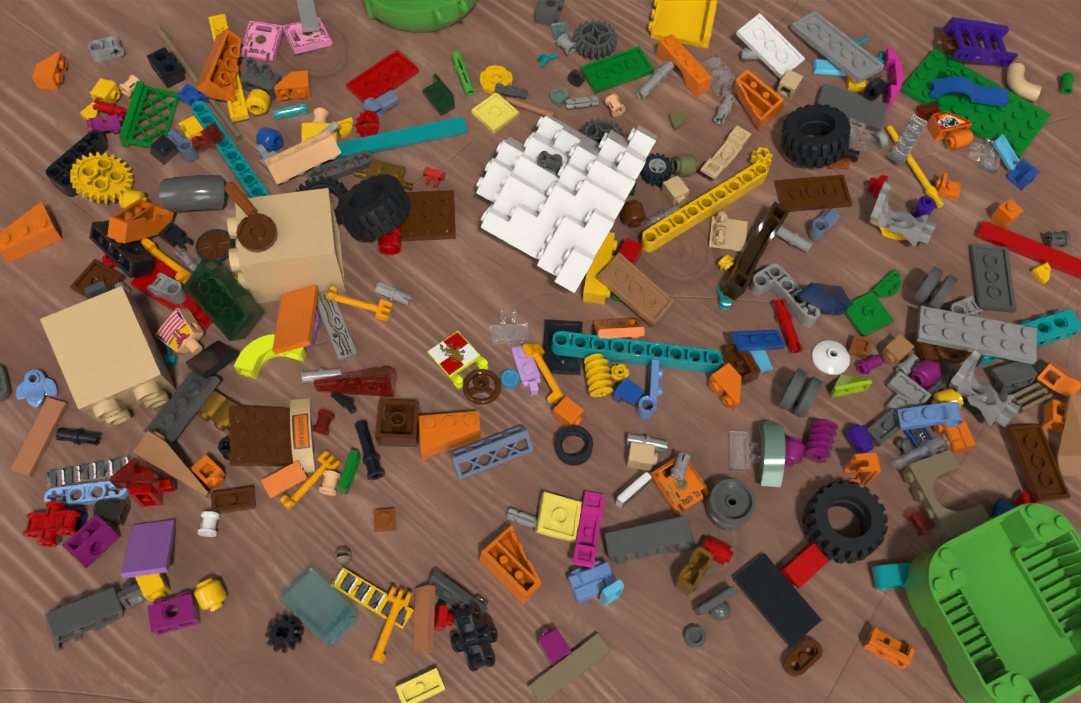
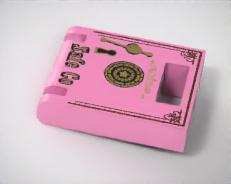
(308, 40)
(261, 43)

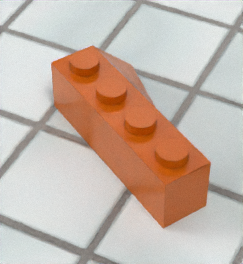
(220, 69)

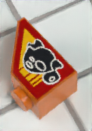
(944, 123)

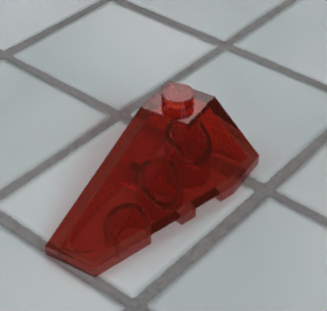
(368, 382)

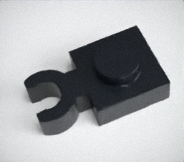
(174, 235)

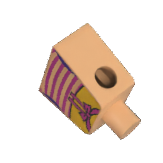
(181, 332)

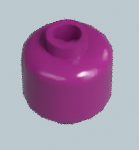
(925, 373)
(793, 451)

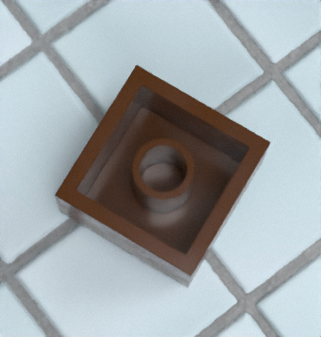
(398, 423)

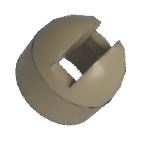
(343, 560)

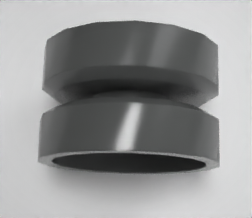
(934, 289)
(798, 391)
(730, 504)

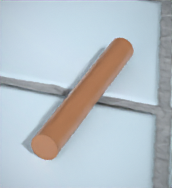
(529, 107)

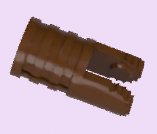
(925, 350)

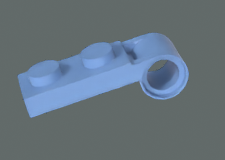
(654, 392)
(930, 415)

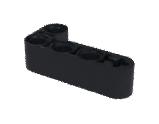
(59, 170)

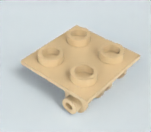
(727, 233)

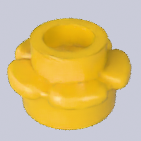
(726, 263)
(619, 377)

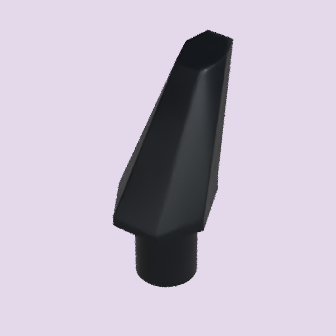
(345, 401)

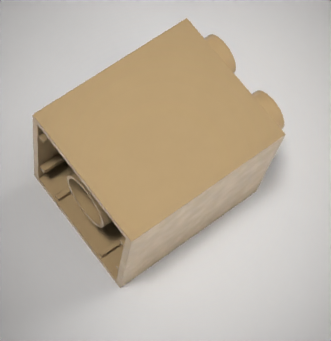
(303, 253)
(109, 357)

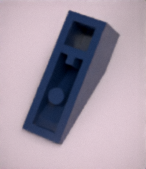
(826, 297)

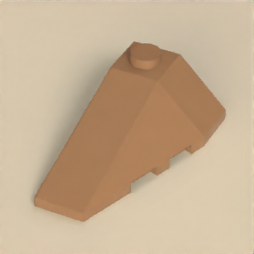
(1069, 453)
(160, 455)

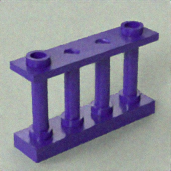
(980, 30)

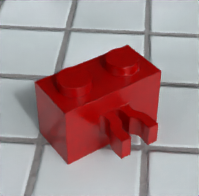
(151, 496)

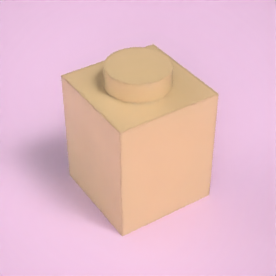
(789, 84)
(675, 191)
(641, 456)

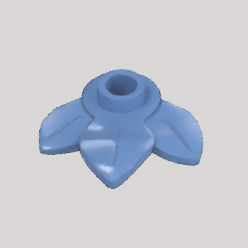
(36, 391)

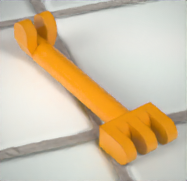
(182, 274)
(381, 309)
(536, 351)
(325, 465)
(377, 654)

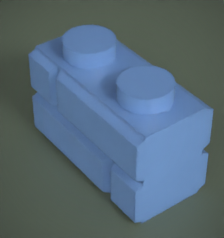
(590, 582)

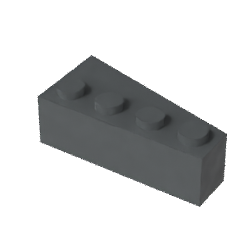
(650, 540)

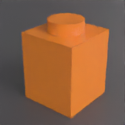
(1007, 214)
(568, 413)

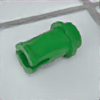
(1067, 83)

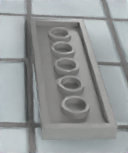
(837, 47)
(979, 333)

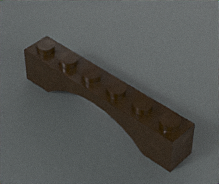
(743, 269)

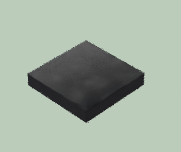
(211, 359)

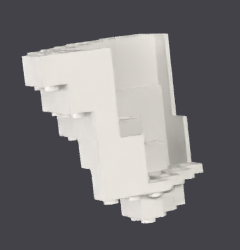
(563, 211)

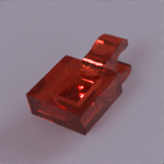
(210, 135)

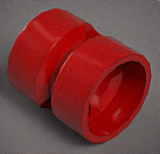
(390, 243)

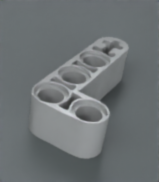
(803, 311)

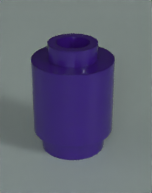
(923, 206)
(860, 438)

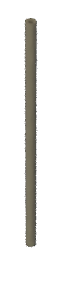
(195, 78)

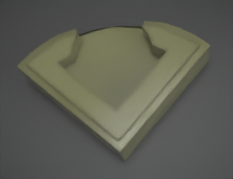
(677, 119)

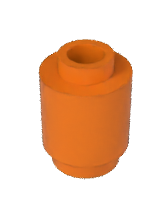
(959, 139)

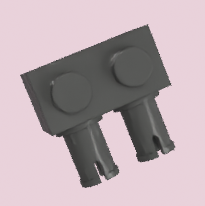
(260, 77)

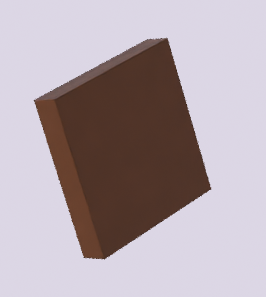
(96, 273)

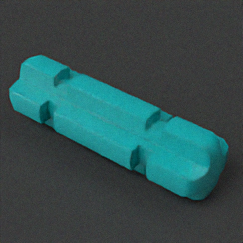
(290, 111)

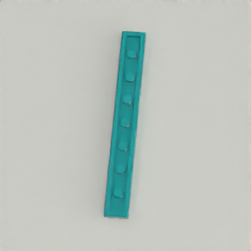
(403, 137)

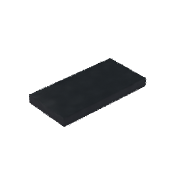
(777, 600)

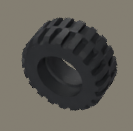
(815, 150)
(374, 207)
(859, 502)

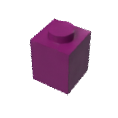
(553, 646)

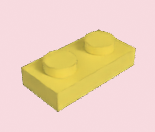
(421, 687)

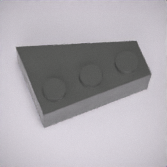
(82, 615)

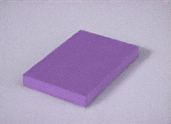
(149, 548)

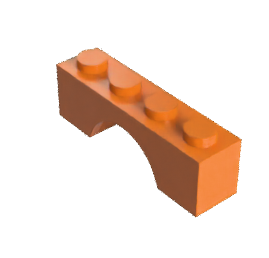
(695, 76)

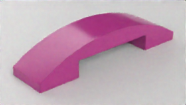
(893, 64)
(589, 529)

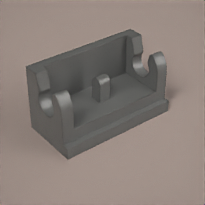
(1012, 377)

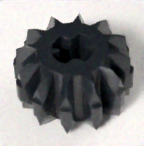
(275, 636)

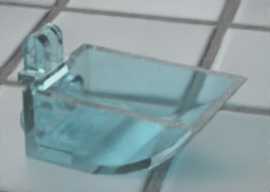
(319, 607)

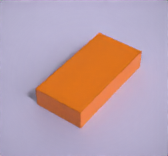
(284, 479)

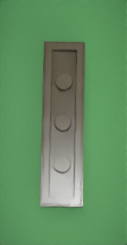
(569, 669)

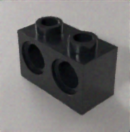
(166, 67)

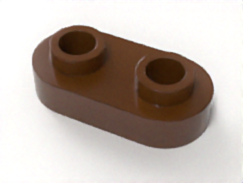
(802, 659)

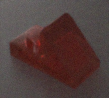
(132, 477)

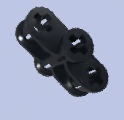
(477, 637)

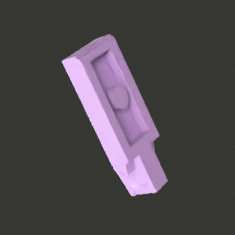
(527, 369)

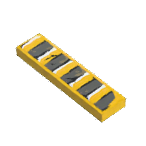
(369, 596)

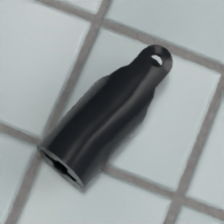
(876, 88)

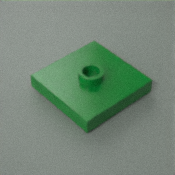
(868, 314)

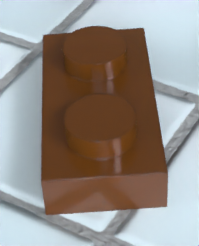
(233, 500)

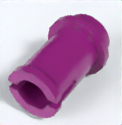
(866, 366)

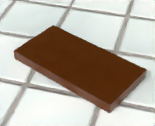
(813, 193)
(1037, 463)

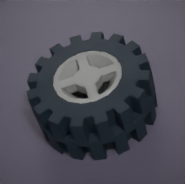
(661, 165)

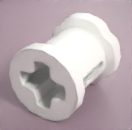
(208, 524)

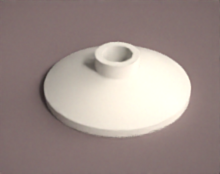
(828, 364)

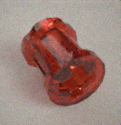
(927, 110)
(323, 422)
(920, 523)

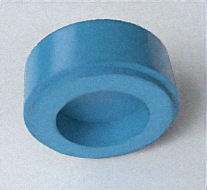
(510, 379)

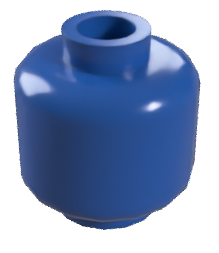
(269, 138)

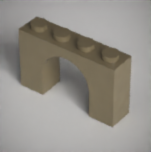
(921, 479)

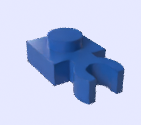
(190, 95)

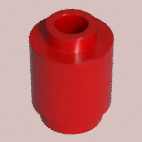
(720, 550)

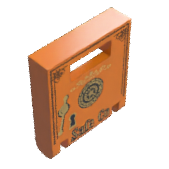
(619, 328)
(680, 492)

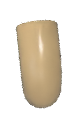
(1019, 84)

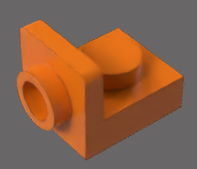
(947, 188)

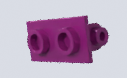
(114, 123)

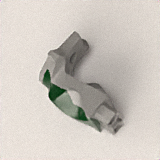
(987, 402)

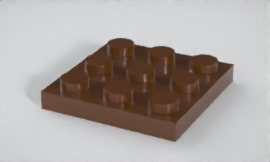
(430, 216)
(259, 436)

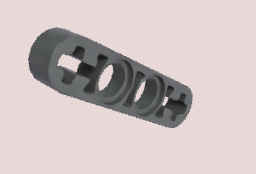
(339, 164)

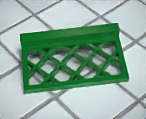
(134, 115)

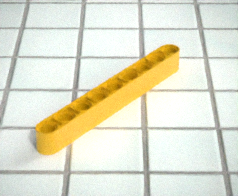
(713, 200)

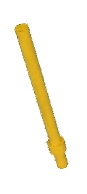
(930, 191)

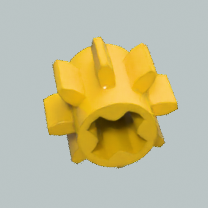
(761, 155)

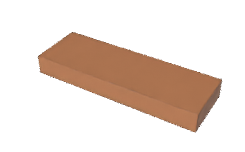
(424, 619)

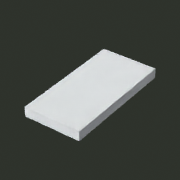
(770, 46)

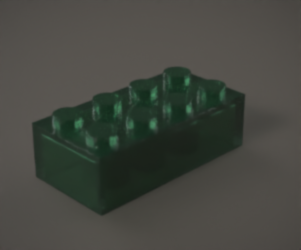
(223, 299)

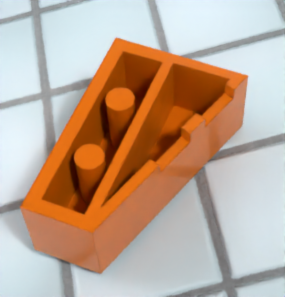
(758, 99)
(138, 221)
(29, 233)
(447, 431)
(510, 566)

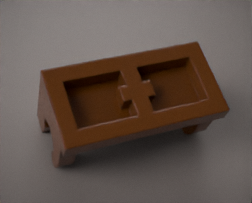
(742, 363)

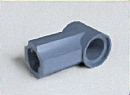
(381, 103)
(184, 145)
(823, 224)

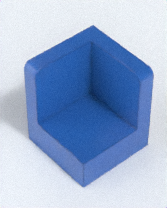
(1022, 174)
(629, 392)

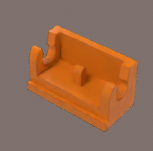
(865, 466)
(889, 648)

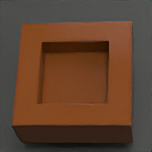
(860, 346)
(384, 520)

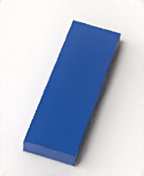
(758, 340)

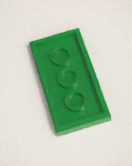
(617, 69)

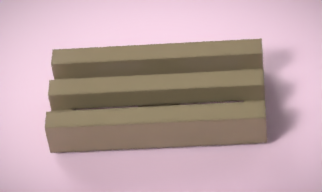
(1043, 390)

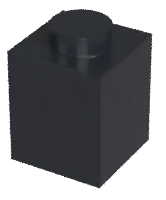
(163, 149)

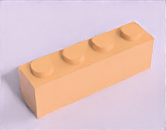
(302, 157)

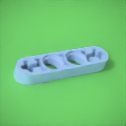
(87, 493)

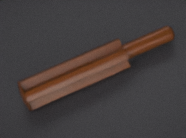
(240, 199)

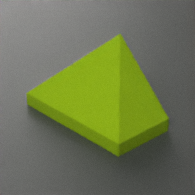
(849, 385)

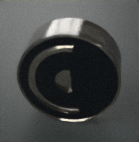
(576, 78)

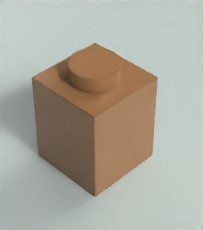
(896, 351)

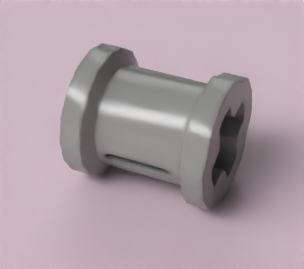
(564, 42)

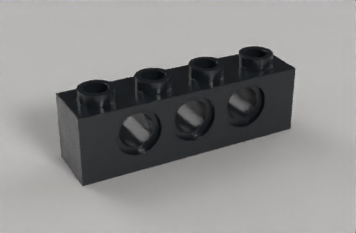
(127, 256)

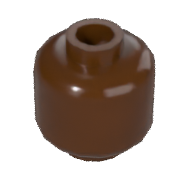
(633, 213)

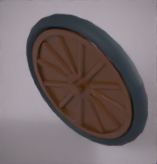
(214, 244)

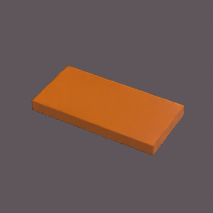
(296, 319)

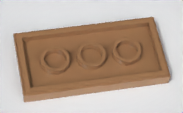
(635, 289)

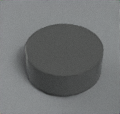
(694, 637)

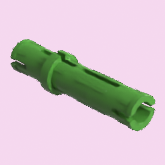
(458, 60)

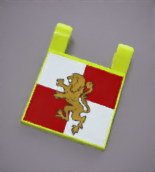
(454, 356)

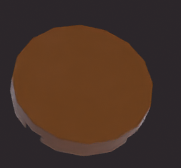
(257, 232)

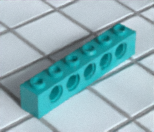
(1049, 330)

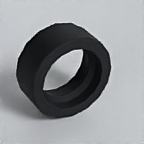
(573, 431)

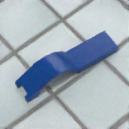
(977, 93)

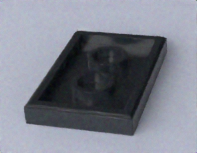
(557, 363)

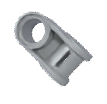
(103, 49)
(168, 289)
(966, 307)

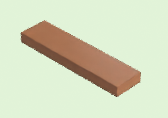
(39, 437)

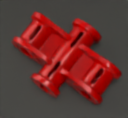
(51, 524)

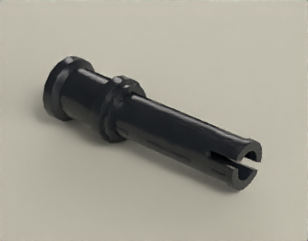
(371, 458)

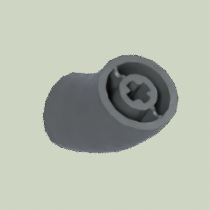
(192, 193)

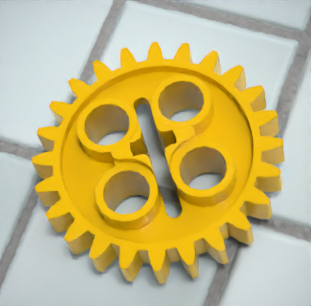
(101, 177)

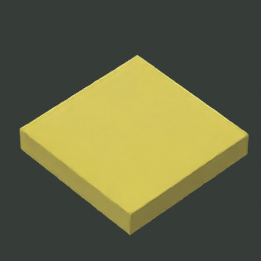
(495, 112)
(558, 517)

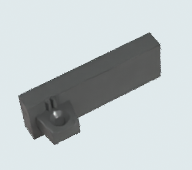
(454, 595)

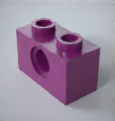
(90, 541)
(160, 612)

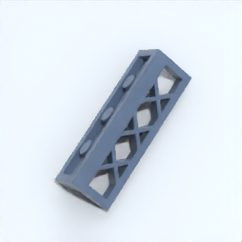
(488, 445)

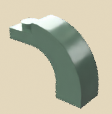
(772, 453)

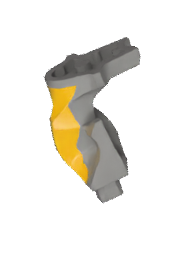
(900, 224)

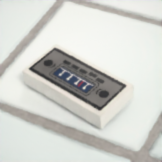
(634, 489)

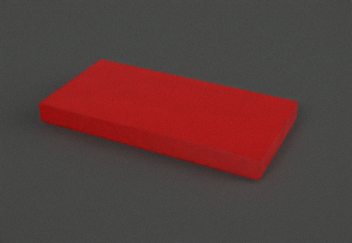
(382, 77)
(143, 282)

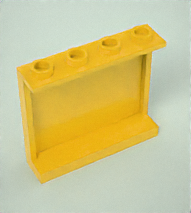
(685, 19)

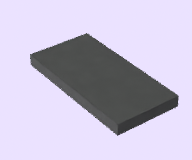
(854, 106)
(992, 278)
(182, 406)

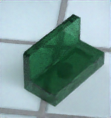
(439, 96)

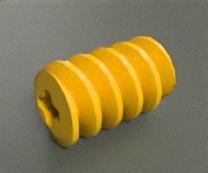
(597, 375)

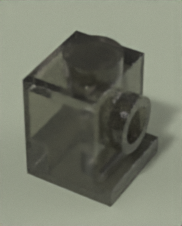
(112, 511)

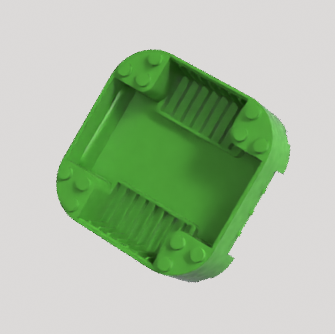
(1005, 606)

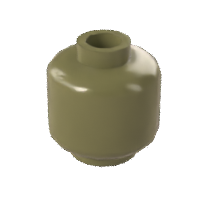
(684, 165)

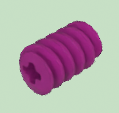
(820, 440)

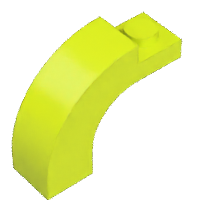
(259, 352)

